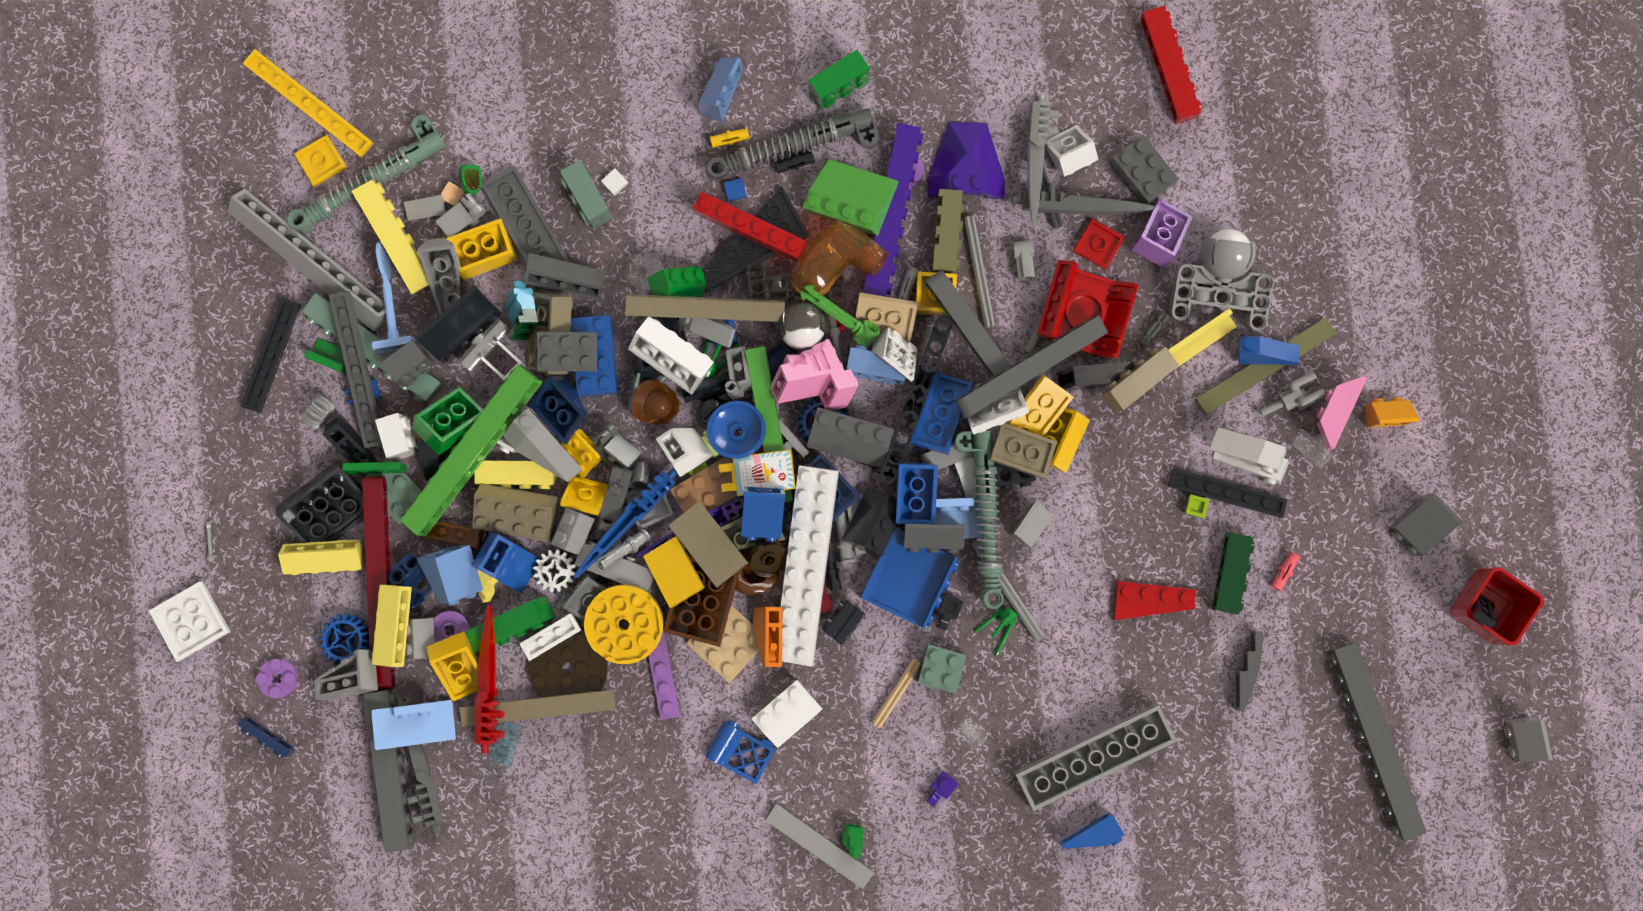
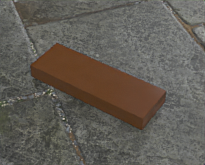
(455, 534)

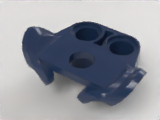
(410, 578)

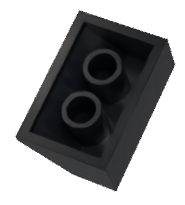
(872, 523)

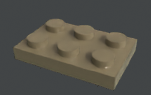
(1023, 450)

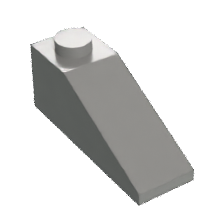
(712, 329)

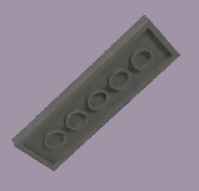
(522, 216)

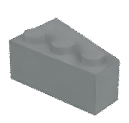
(349, 678)

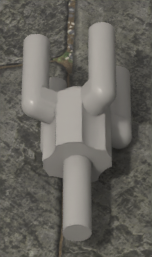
(1296, 396)

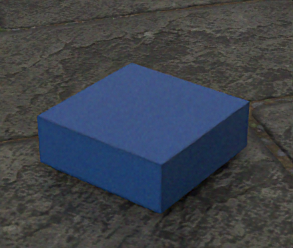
(735, 190)

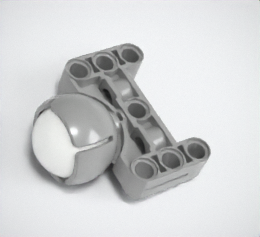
(1225, 259)

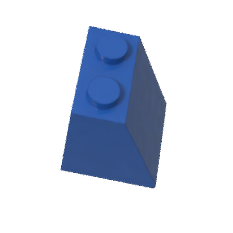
(762, 513)

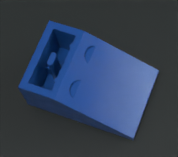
(506, 562)

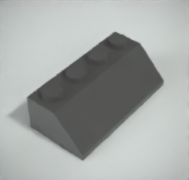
(850, 437)

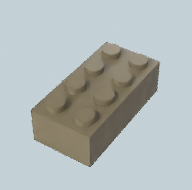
(514, 512)

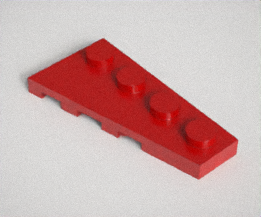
(1145, 600)

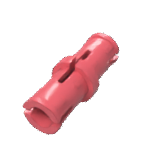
(1285, 571)

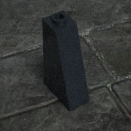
(1091, 375)

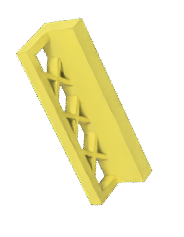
(1203, 337)

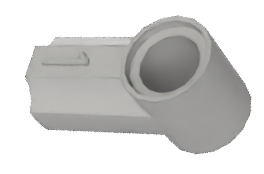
(1023, 254)

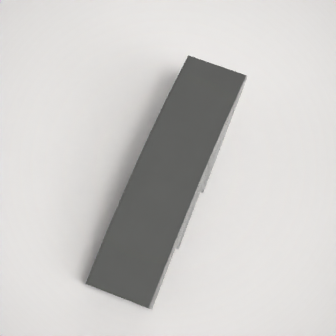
(1246, 678)

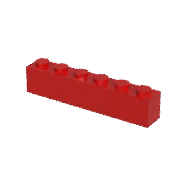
(1170, 64)
(749, 227)

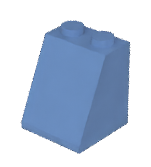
(451, 574)

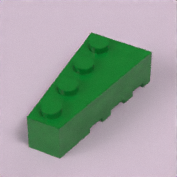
(515, 622)

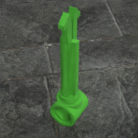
(864, 332)

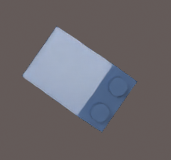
(869, 366)

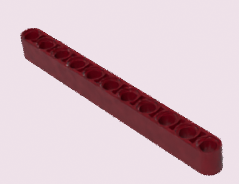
(377, 559)

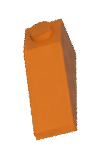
(768, 634)

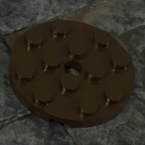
(588, 674)

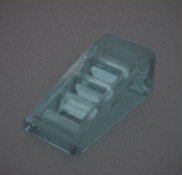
(495, 757)

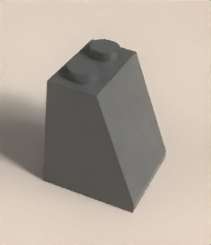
(1424, 524)

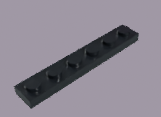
(271, 355)
(1227, 493)

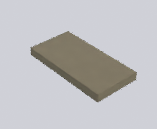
(708, 544)

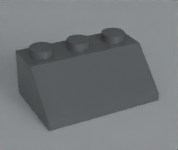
(933, 537)

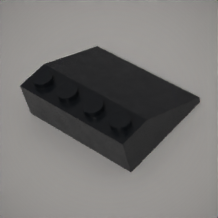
(458, 325)
(324, 506)

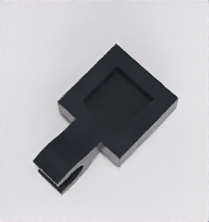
(949, 609)

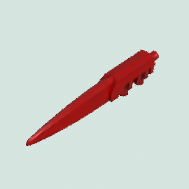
(486, 689)

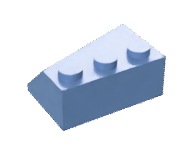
(720, 88)

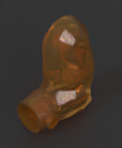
(832, 252)

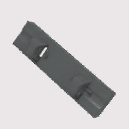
(613, 500)

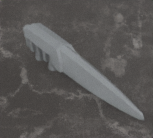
(1037, 140)

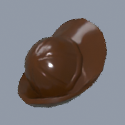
(654, 403)
(750, 583)

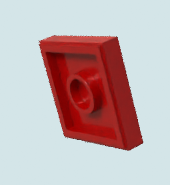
(1098, 244)

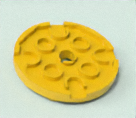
(619, 644)

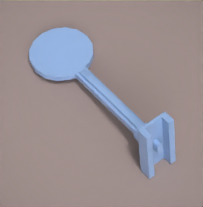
(393, 340)

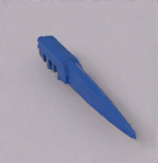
(634, 512)

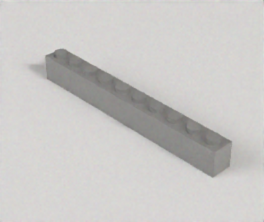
(306, 257)

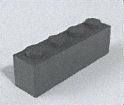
(564, 276)

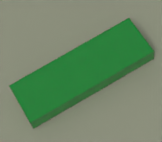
(374, 468)

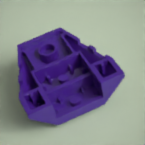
(967, 162)

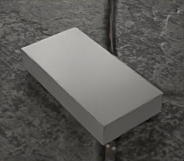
(425, 207)

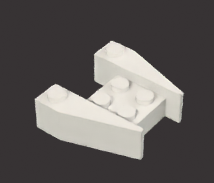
(1250, 455)

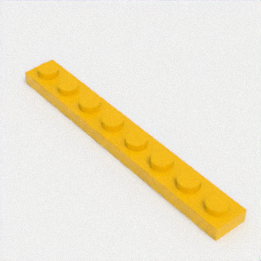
(308, 103)

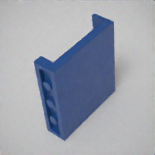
(909, 581)

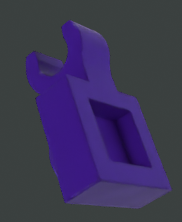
(942, 786)

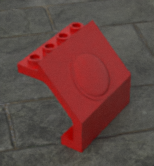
(1081, 295)

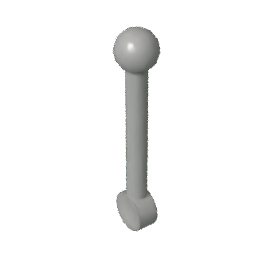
(210, 558)

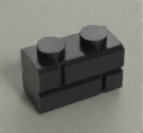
(844, 622)

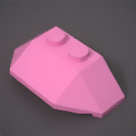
(1337, 410)

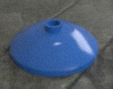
(736, 417)

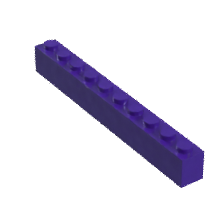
(900, 169)

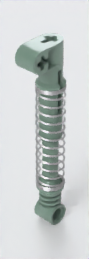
(381, 172)
(986, 512)

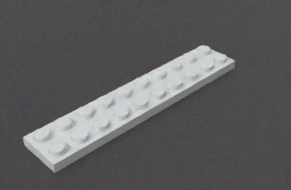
(807, 562)

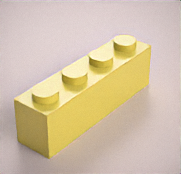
(514, 474)
(322, 557)
(391, 625)

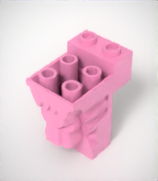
(815, 374)

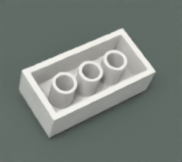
(670, 354)

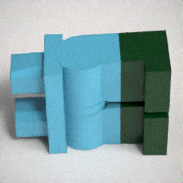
(521, 311)

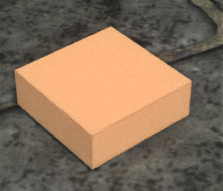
(452, 194)

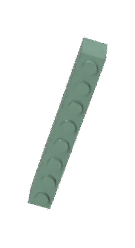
(320, 311)

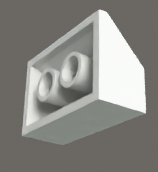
(787, 713)

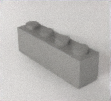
(622, 571)

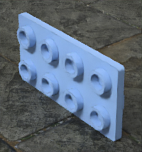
(958, 512)
(413, 724)

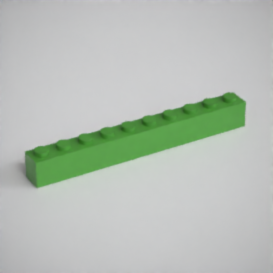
(471, 451)

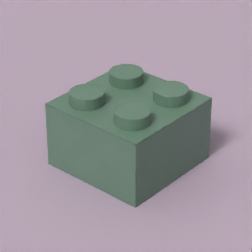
(941, 668)

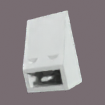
(896, 352)

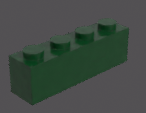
(1232, 573)

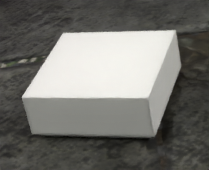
(614, 182)

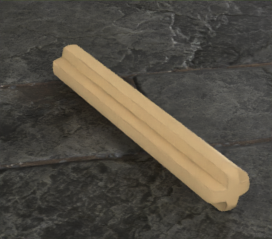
(896, 693)

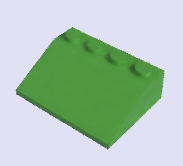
(851, 196)

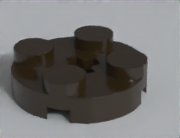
(764, 549)

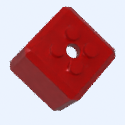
(1511, 601)

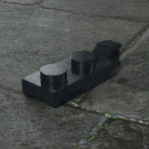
(708, 388)

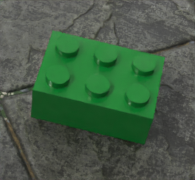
(839, 80)
(446, 420)

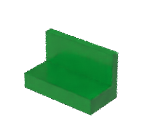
(327, 355)

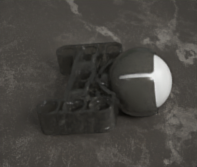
(802, 321)

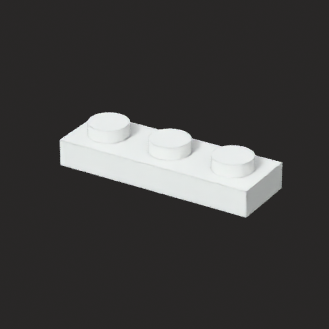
(550, 636)

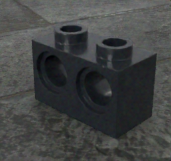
(1014, 478)

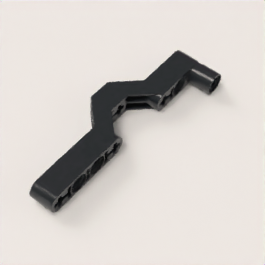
(921, 382)

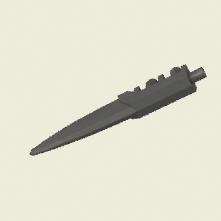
(1075, 204)
(425, 790)

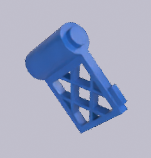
(728, 740)

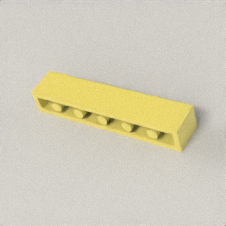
(392, 235)

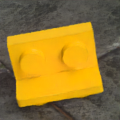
(583, 452)

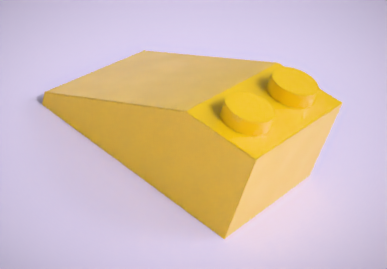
(455, 665)

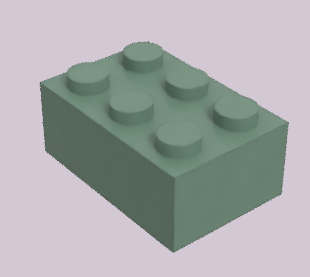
(585, 195)

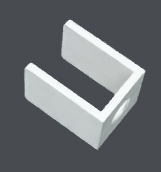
(495, 369)

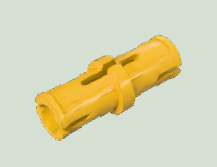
(729, 137)

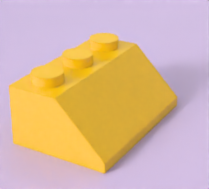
(483, 249)
(1068, 433)

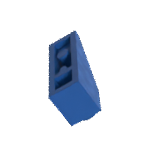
(1267, 351)
(1098, 833)

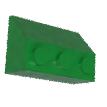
(678, 282)

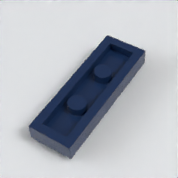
(265, 737)

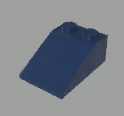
(559, 407)
(845, 493)

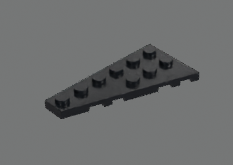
(741, 251)

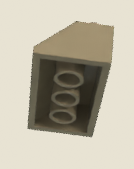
(553, 315)

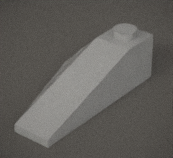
(442, 271)
(536, 442)

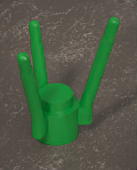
(715, 370)
(1006, 618)

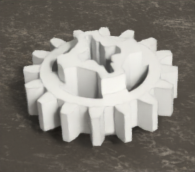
(552, 583)

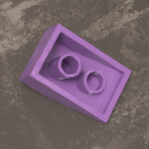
(1162, 234)

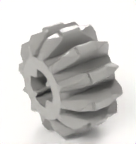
(318, 412)

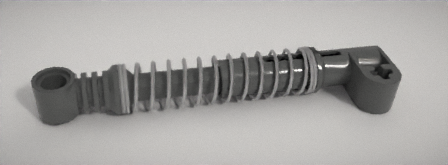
(798, 142)

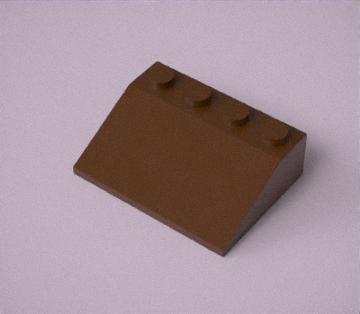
(704, 613)

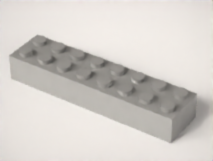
(1095, 756)

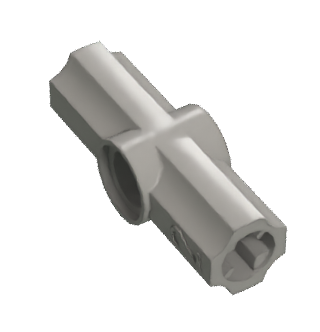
(484, 345)

